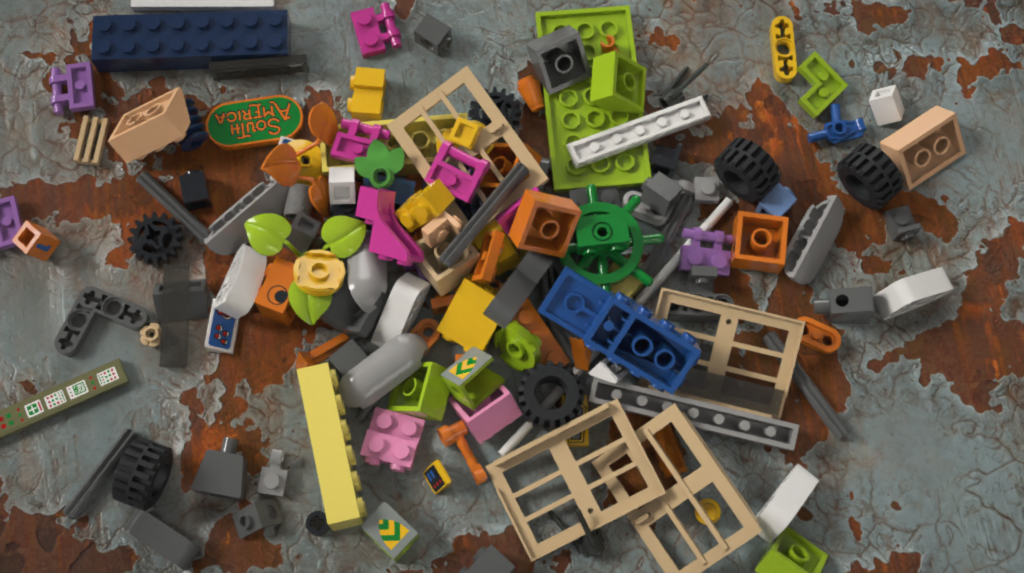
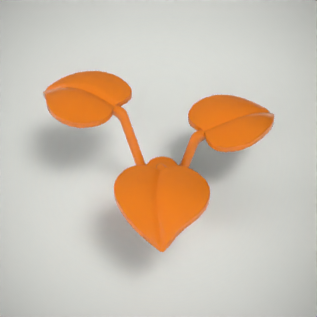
(285, 167)

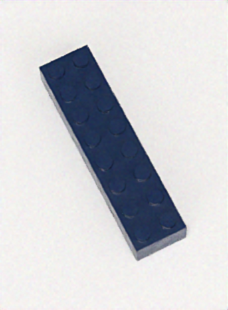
(187, 39)

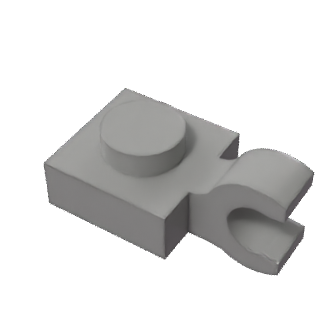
(703, 189)
(274, 479)

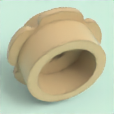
(145, 333)

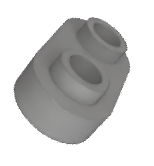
(644, 212)

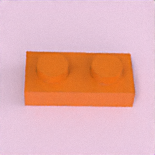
(490, 250)
(669, 444)

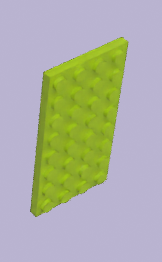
(573, 116)

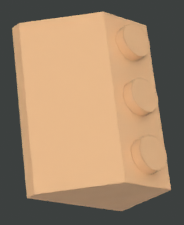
(151, 126)
(925, 145)

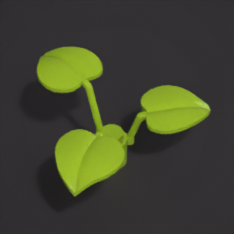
(341, 233)

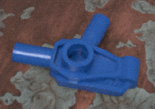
(838, 130)

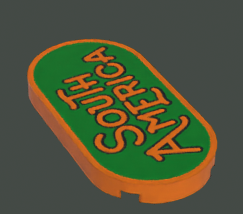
(254, 122)

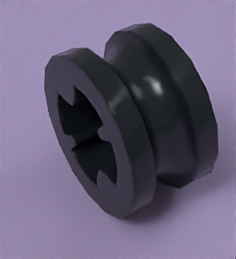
(313, 530)

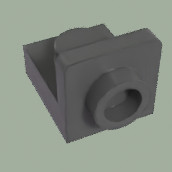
(901, 224)
(701, 279)

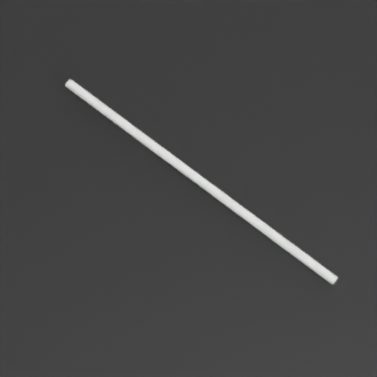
(645, 294)

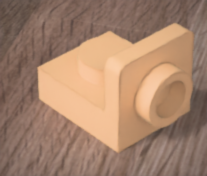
(439, 228)

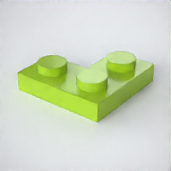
(825, 84)

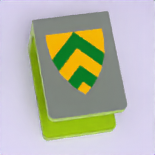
(472, 378)
(390, 531)

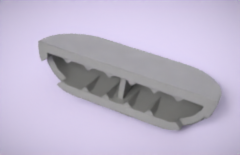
(229, 230)
(813, 240)
(366, 276)
(382, 370)

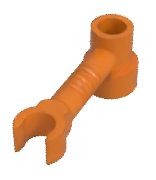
(455, 434)

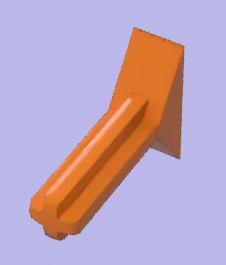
(321, 353)
(581, 354)

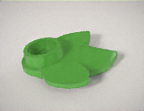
(378, 161)

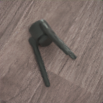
(673, 95)
(591, 542)

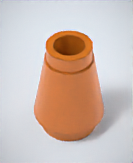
(531, 92)

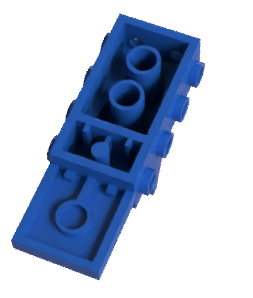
(622, 330)

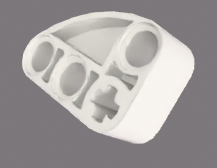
(241, 283)
(912, 292)
(401, 308)
(785, 502)

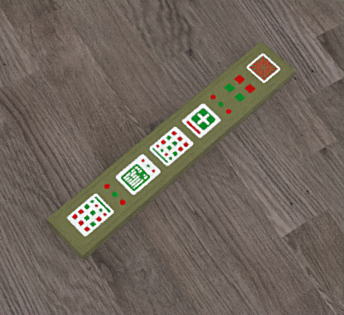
(62, 398)

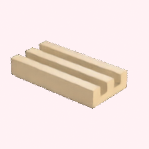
(95, 121)

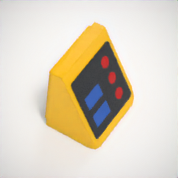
(437, 477)

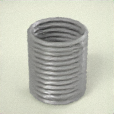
(297, 200)

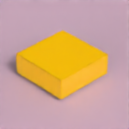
(465, 133)

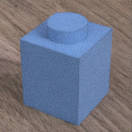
(777, 201)

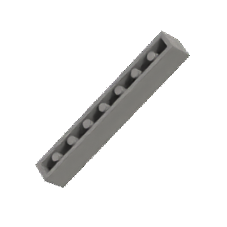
(701, 414)

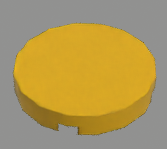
(319, 273)

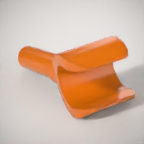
(608, 48)

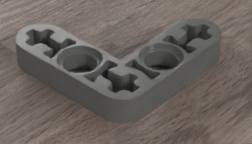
(91, 312)

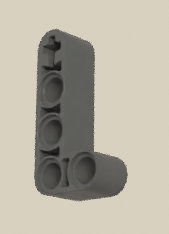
(517, 288)

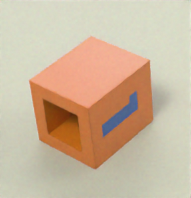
(36, 241)

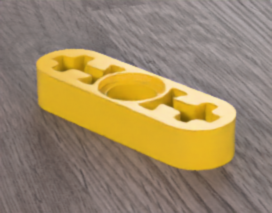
(787, 40)

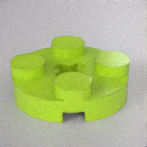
(517, 336)

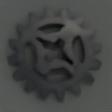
(503, 103)
(167, 233)

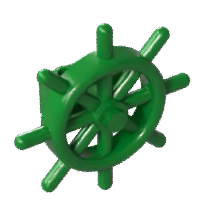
(605, 233)

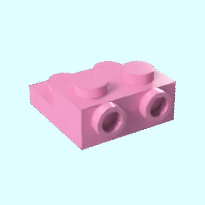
(392, 440)

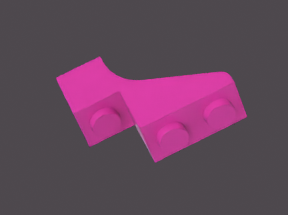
(387, 234)

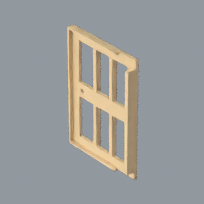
(489, 135)
(724, 341)
(570, 470)
(685, 489)

